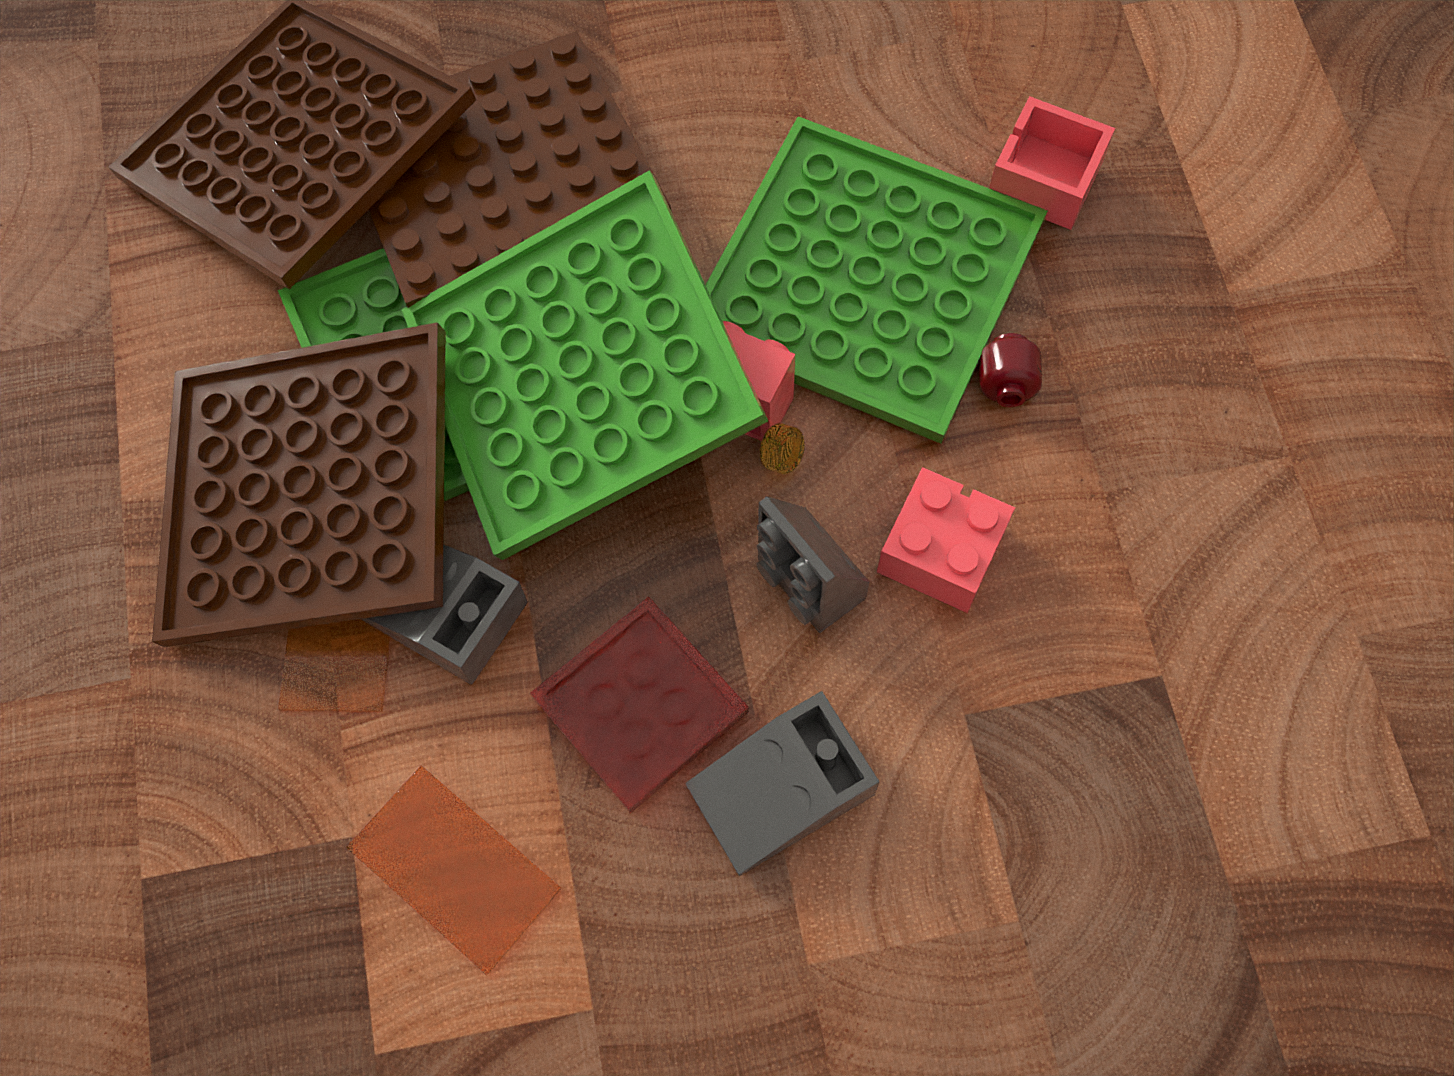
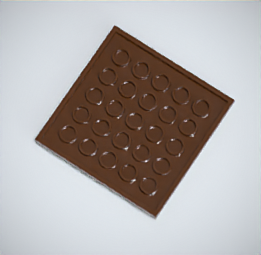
(292, 138)
(510, 166)
(304, 488)

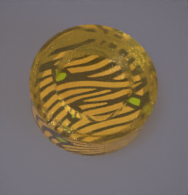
(782, 448)

